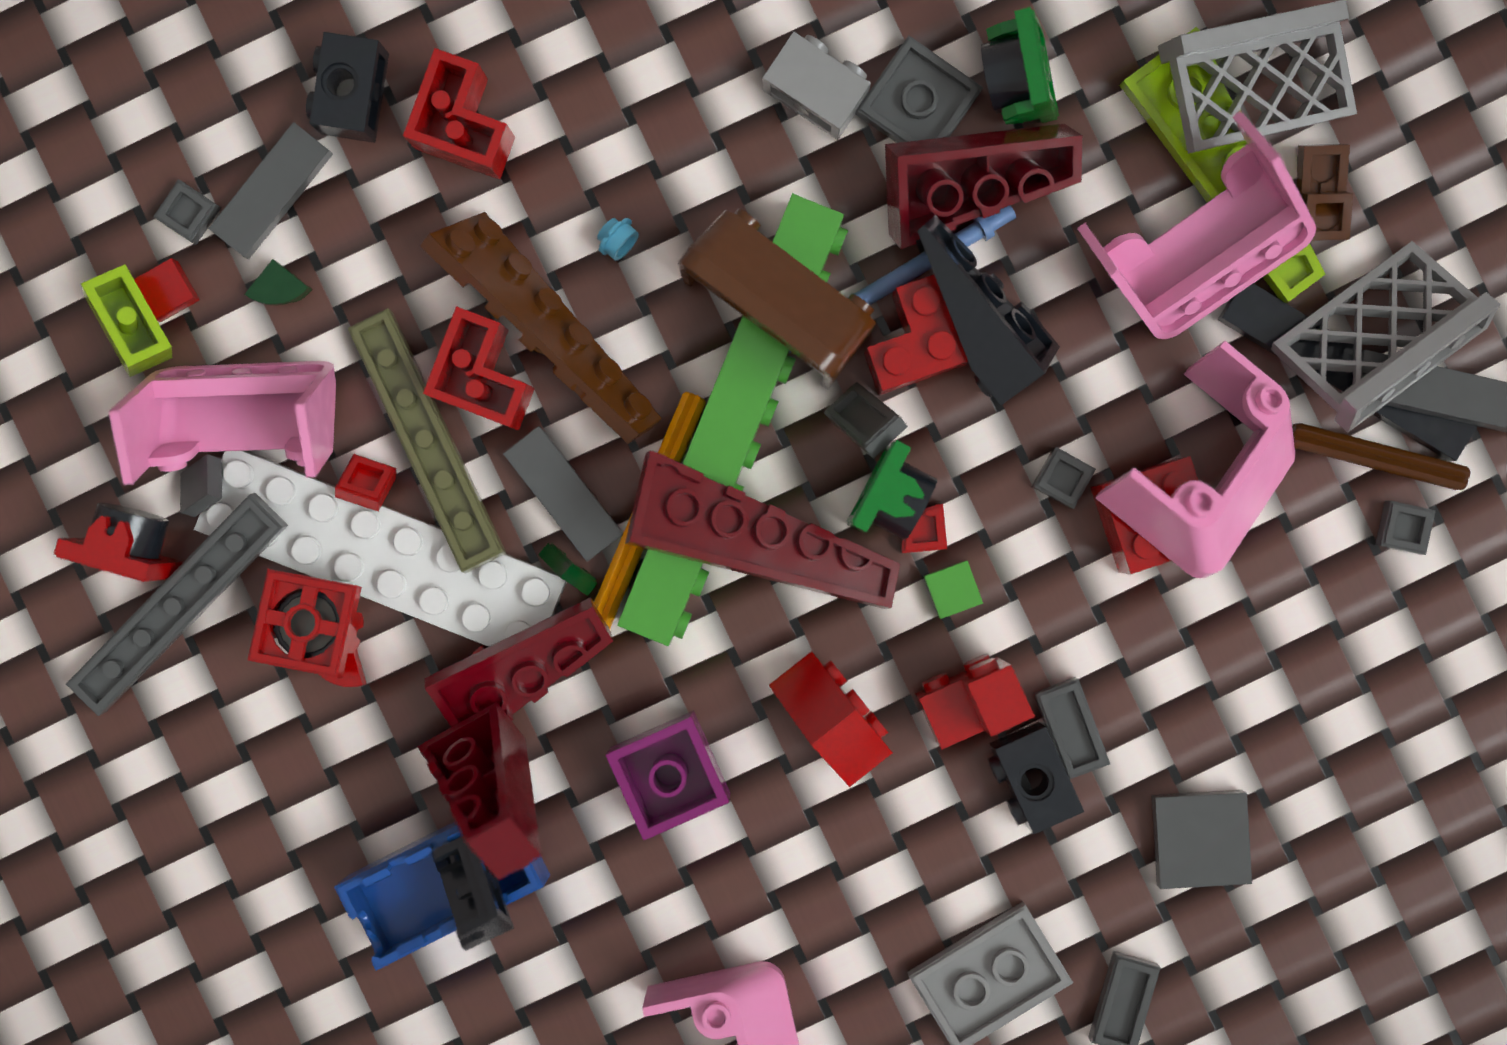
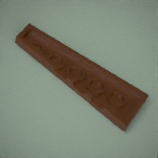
(483, 256)

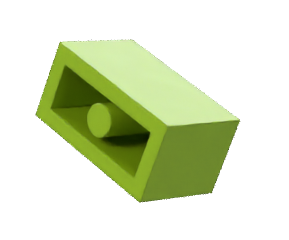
(127, 320)

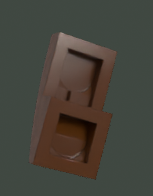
(1323, 187)

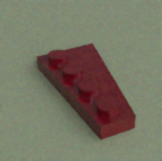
(520, 665)

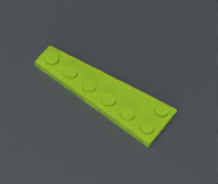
(1155, 98)

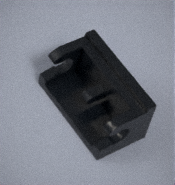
(472, 894)

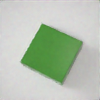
(953, 589)

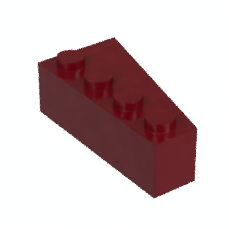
(976, 175)
(488, 788)

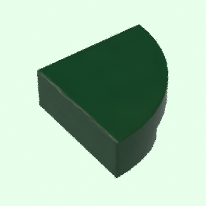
(277, 286)
(566, 569)

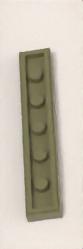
(427, 441)

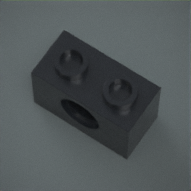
(358, 112)
(1054, 797)

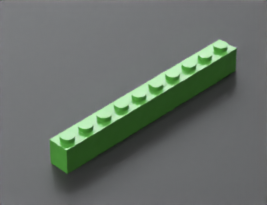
(729, 425)

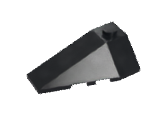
(1000, 340)

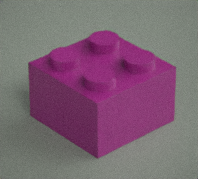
(668, 775)

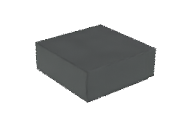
(187, 212)
(1063, 477)
(200, 485)
(1405, 527)

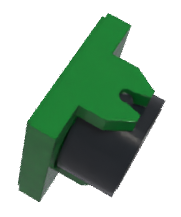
(1019, 70)
(893, 494)

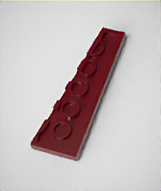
(722, 527)

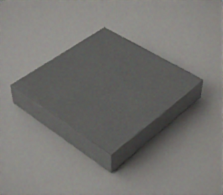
(918, 96)
(1201, 839)

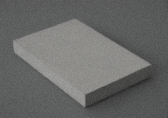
(990, 977)

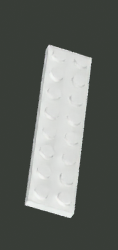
(386, 553)

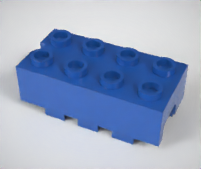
(405, 900)

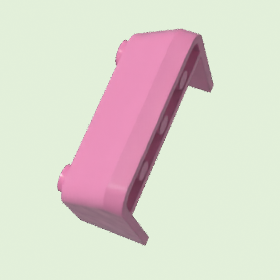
(1217, 247)
(226, 409)
(1205, 525)
(731, 1002)

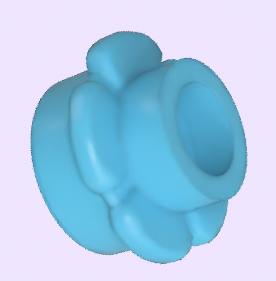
(617, 238)

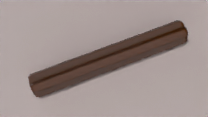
(1380, 457)

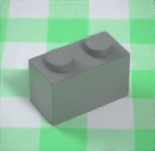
(816, 84)

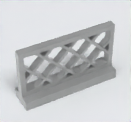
(1243, 40)
(1402, 367)

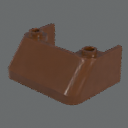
(778, 293)

